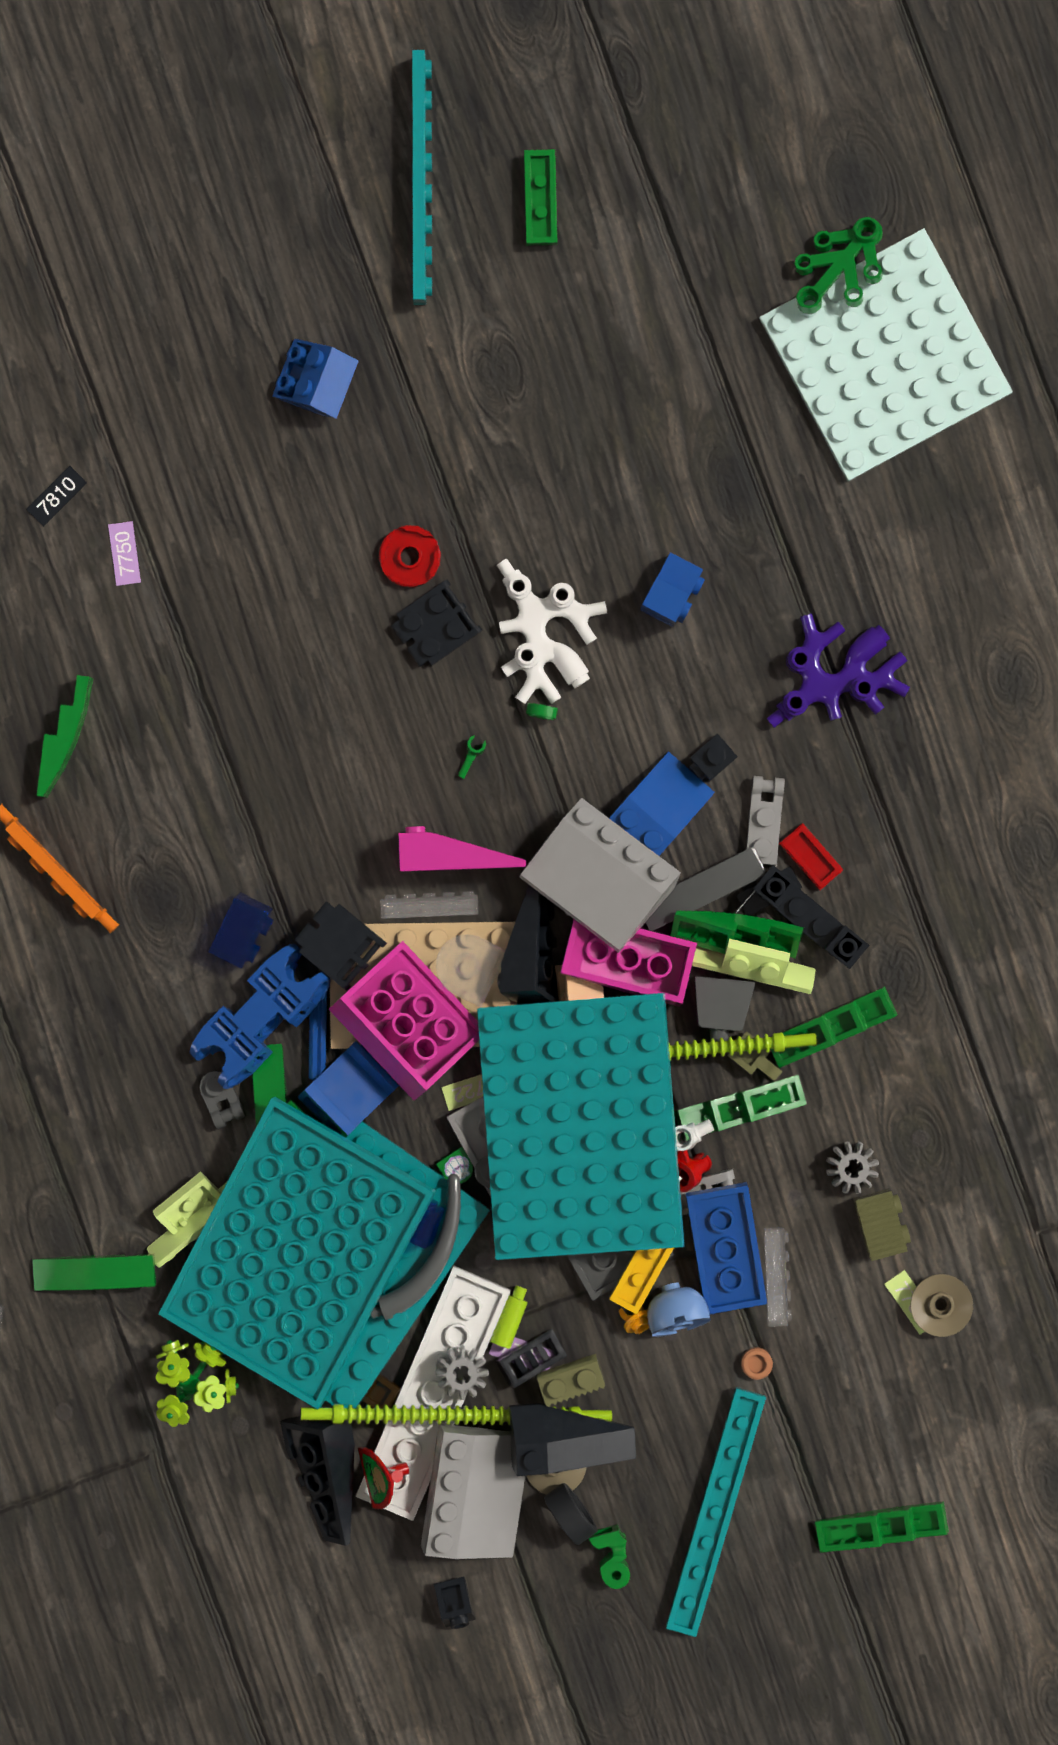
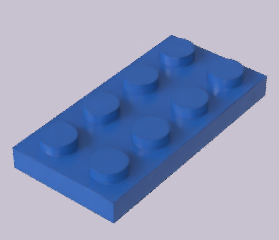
(726, 1248)

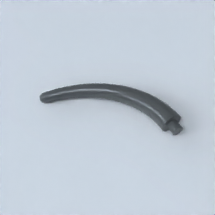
(416, 1287)

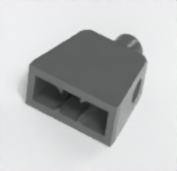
(722, 1004)

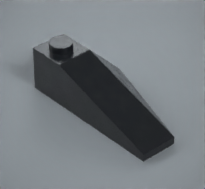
(528, 963)
(561, 1440)
(327, 1468)

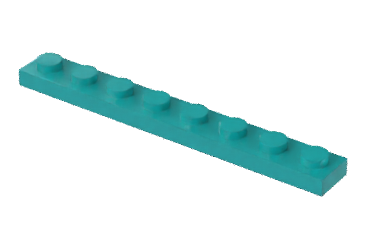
(421, 164)
(715, 1512)

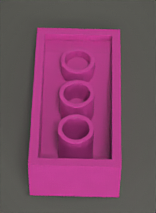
(433, 852)
(644, 966)

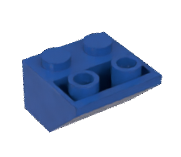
(315, 378)

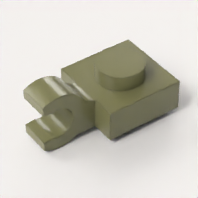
(752, 1061)

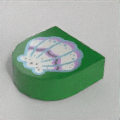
(456, 1163)

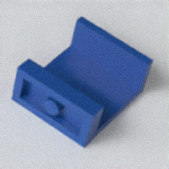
(348, 1090)

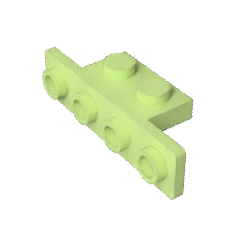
(757, 964)
(184, 1217)

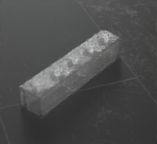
(429, 905)
(777, 1276)

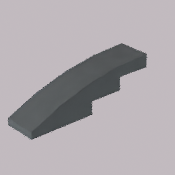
(708, 886)

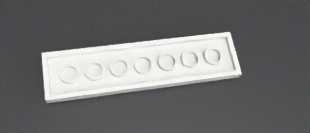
(465, 1317)

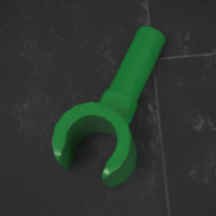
(470, 757)

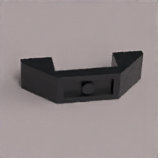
(805, 912)

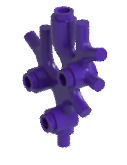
(827, 687)

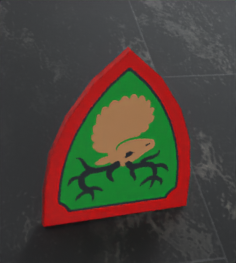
(379, 1478)

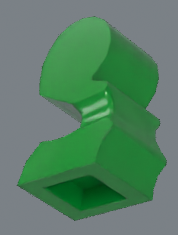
(613, 1566)

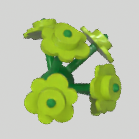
(204, 1393)

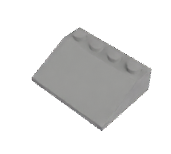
(600, 875)
(472, 1495)

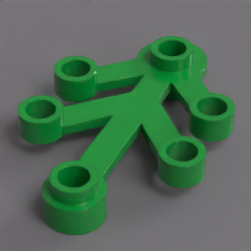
(840, 262)

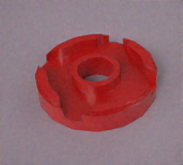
(396, 543)

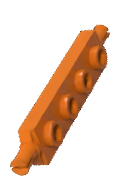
(63, 881)

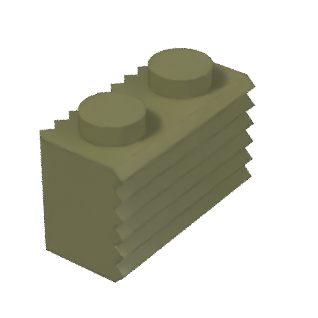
(881, 1224)
(570, 1380)

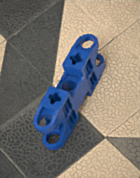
(259, 1016)

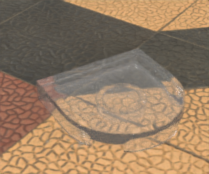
(469, 967)

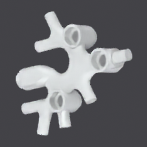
(531, 622)

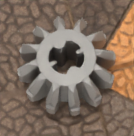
(861, 1172)
(473, 1371)

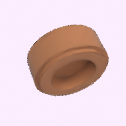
(756, 1363)

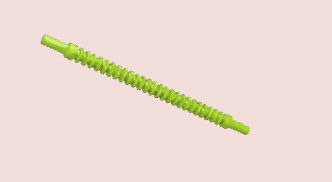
(777, 1042)
(339, 1414)

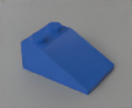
(662, 804)

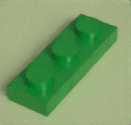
(540, 197)

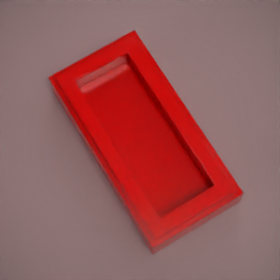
(811, 856)

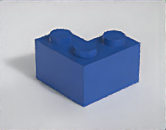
(672, 589)

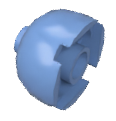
(676, 1310)

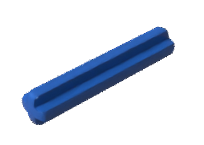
(317, 1039)

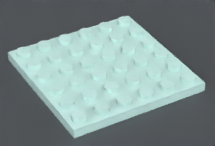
(891, 366)

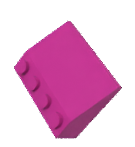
(407, 1020)

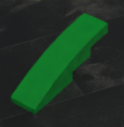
(59, 748)
(714, 929)
(839, 1024)
(269, 1080)
(744, 1105)
(94, 1272)
(881, 1527)

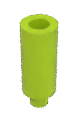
(510, 1318)

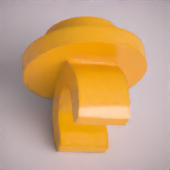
(635, 1323)

